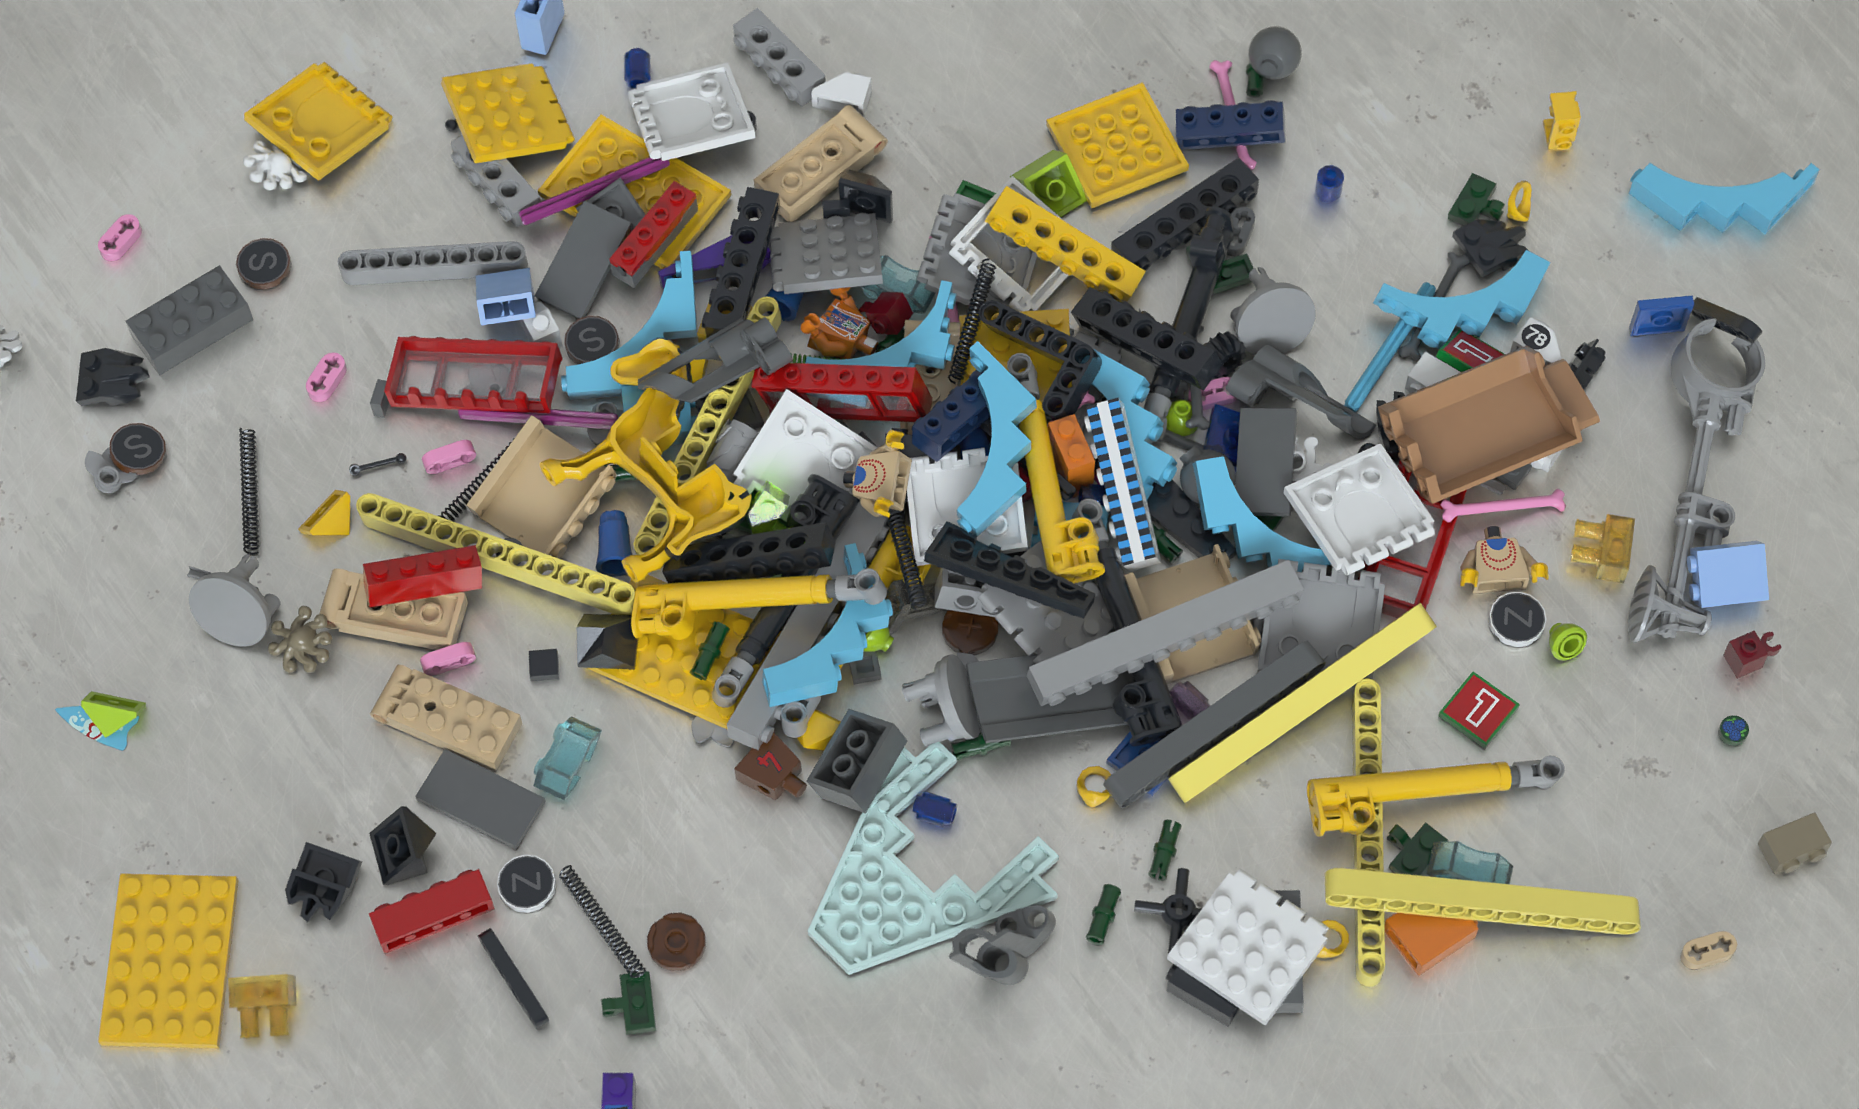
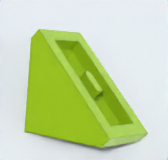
(110, 711)

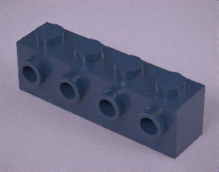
(1230, 125)
(951, 419)

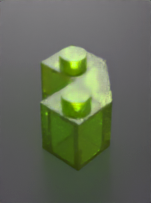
(767, 508)

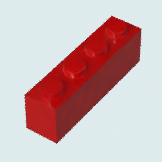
(422, 576)
(431, 910)

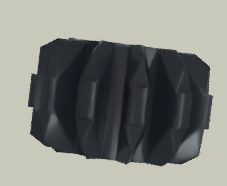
(1230, 352)

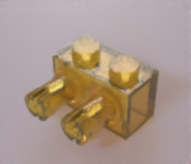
(1615, 547)
(257, 992)

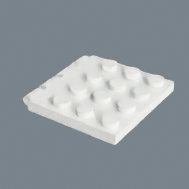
(691, 112)
(799, 443)
(942, 487)
(1360, 510)
(1249, 945)

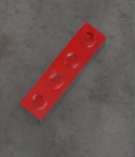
(653, 234)

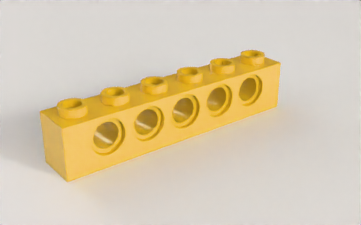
(1061, 233)

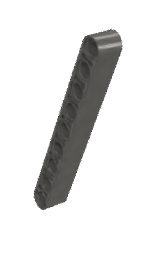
(1214, 724)

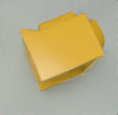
(1562, 128)

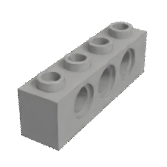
(776, 44)
(496, 190)
(959, 594)

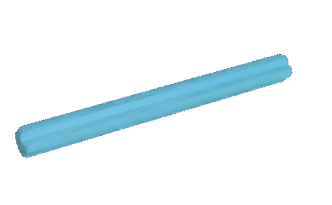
(1383, 357)

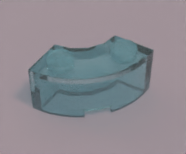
(901, 279)
(571, 746)
(1461, 862)

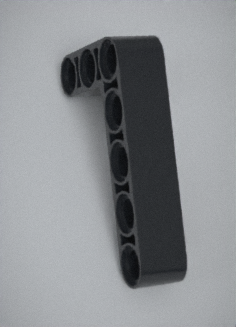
(1048, 347)

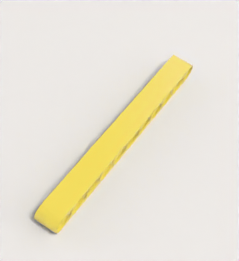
(702, 441)
(505, 563)
(1302, 702)
(1368, 843)
(1481, 901)

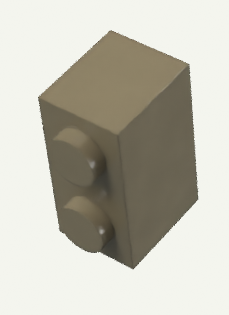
(1795, 843)

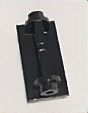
(1587, 358)

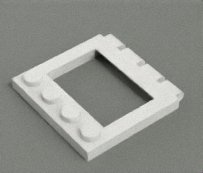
(1003, 284)

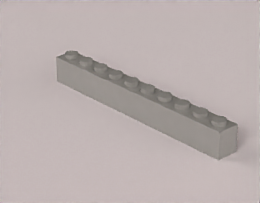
(806, 627)
(1164, 633)

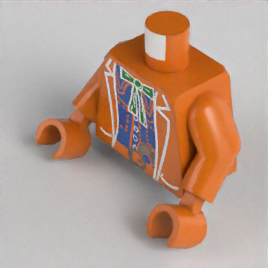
(840, 329)

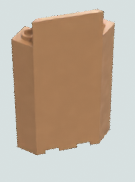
(1487, 421)

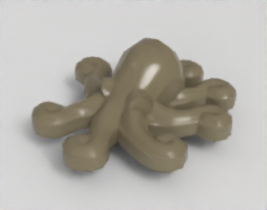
(301, 640)

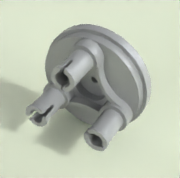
(1273, 315)
(232, 606)
(952, 692)

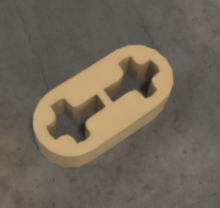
(1710, 956)

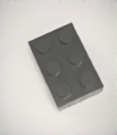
(857, 760)

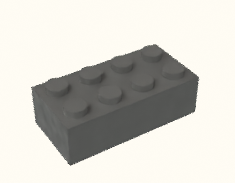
(189, 320)

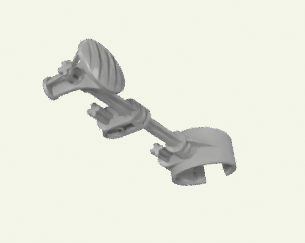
(1695, 509)

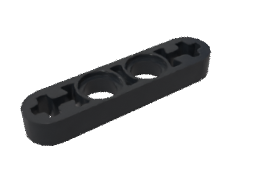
(1726, 320)
(513, 978)

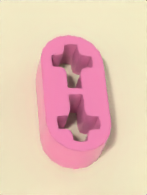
(117, 236)
(323, 375)
(1214, 394)
(448, 456)
(447, 658)

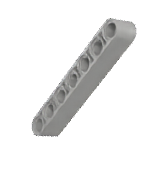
(422, 256)

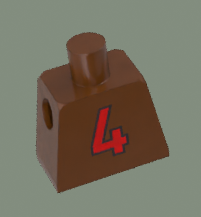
(771, 770)

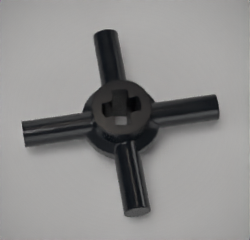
(1168, 911)

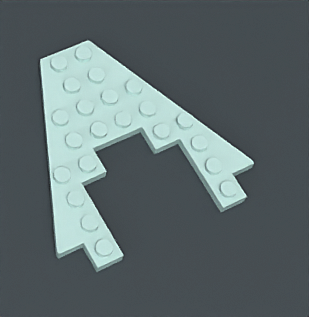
(883, 909)

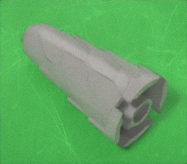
(731, 447)

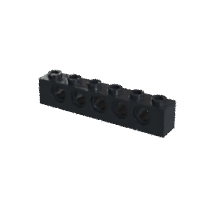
(1233, 177)
(754, 204)
(1147, 338)
(754, 555)

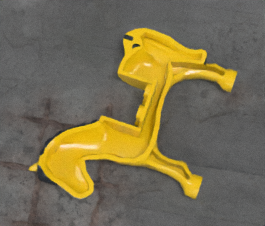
(636, 444)

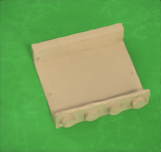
(526, 505)
(1181, 584)

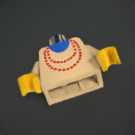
(881, 477)
(1500, 565)

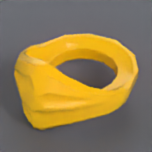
(1523, 211)
(1092, 798)
(1329, 953)

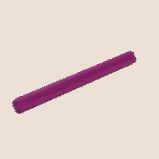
(588, 190)
(557, 418)

